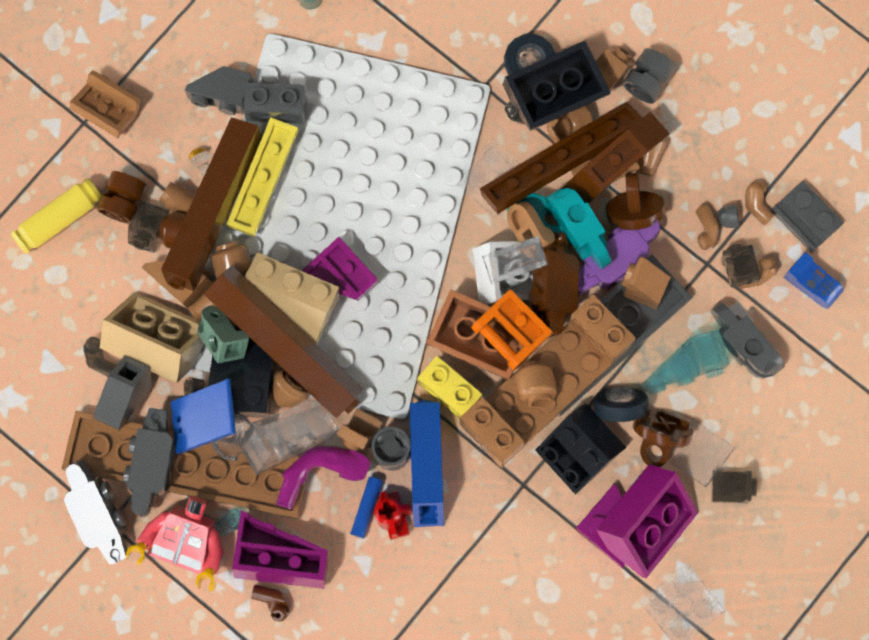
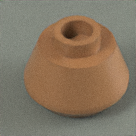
(287, 391)

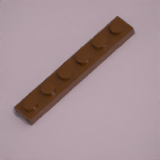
(558, 158)

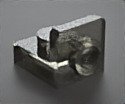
(145, 225)
(740, 265)
(733, 487)

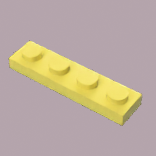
(262, 177)

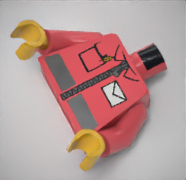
(184, 540)

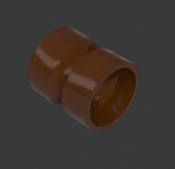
(121, 197)

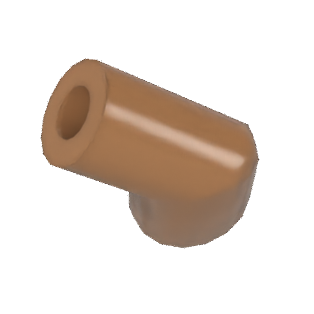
(754, 202)

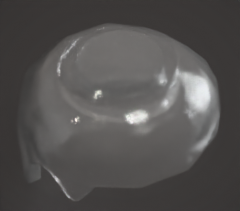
(228, 446)

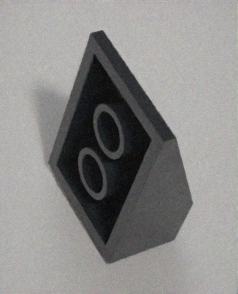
(249, 378)

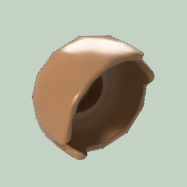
(568, 124)

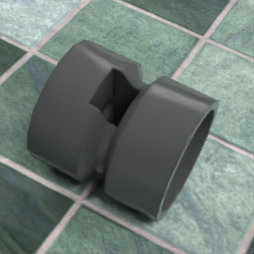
(651, 72)
(391, 448)

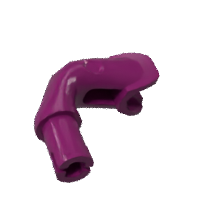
(346, 462)

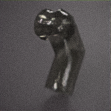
(95, 357)

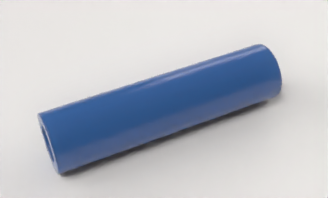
(366, 507)

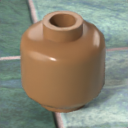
(228, 255)
(535, 384)

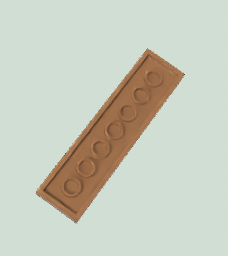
(193, 473)

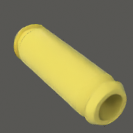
(56, 216)

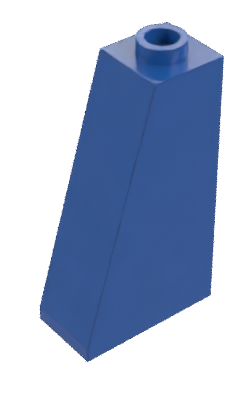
(426, 464)

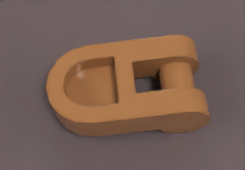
(523, 219)

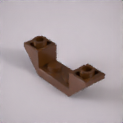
(617, 158)

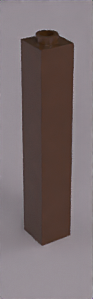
(211, 205)
(284, 342)

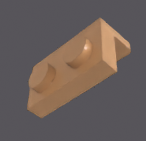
(106, 104)

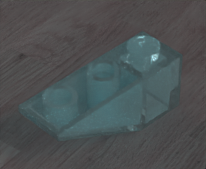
(696, 357)

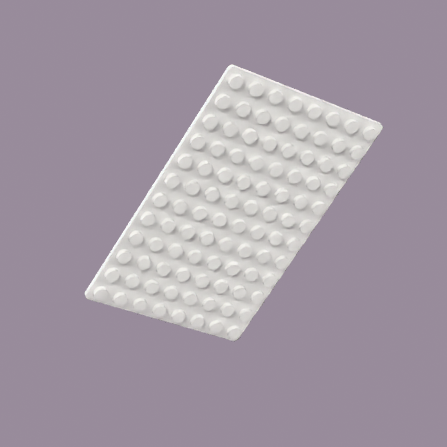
(384, 177)

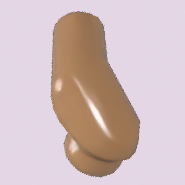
(711, 227)
(767, 271)

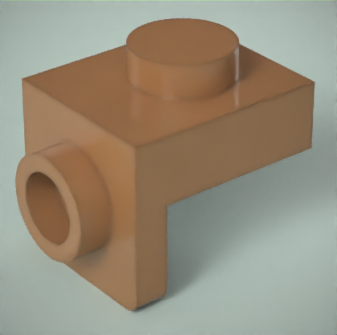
(614, 64)
(360, 430)

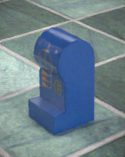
(814, 281)

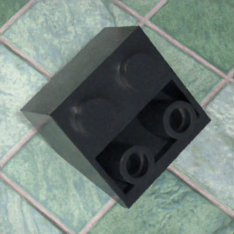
(580, 448)

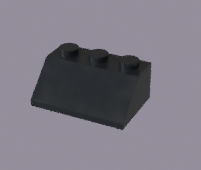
(555, 86)

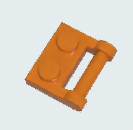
(519, 322)

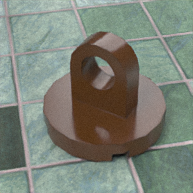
(635, 208)
(664, 431)

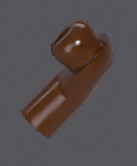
(275, 600)

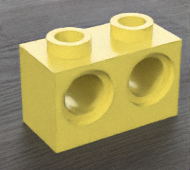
(448, 387)

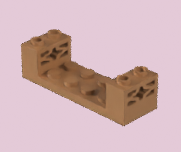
(577, 358)

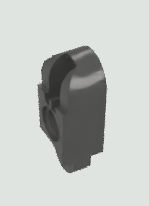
(747, 343)

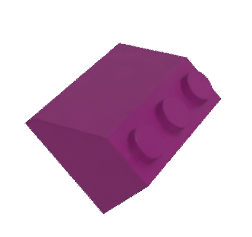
(648, 520)

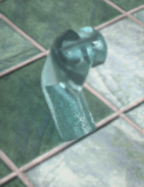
(227, 523)

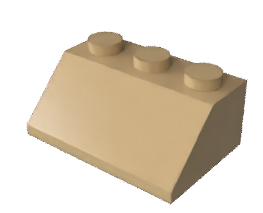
(295, 293)
(152, 336)

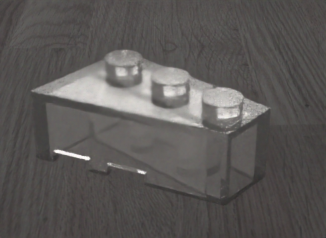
(287, 435)

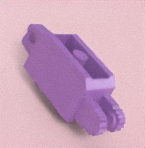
(623, 249)

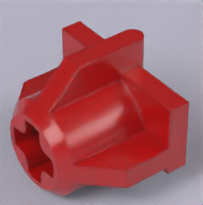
(391, 514)

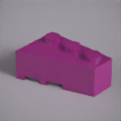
(276, 556)

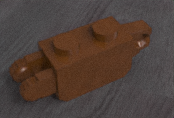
(555, 285)

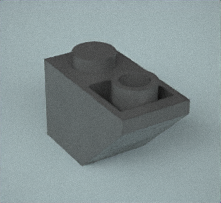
(220, 89)
(123, 392)

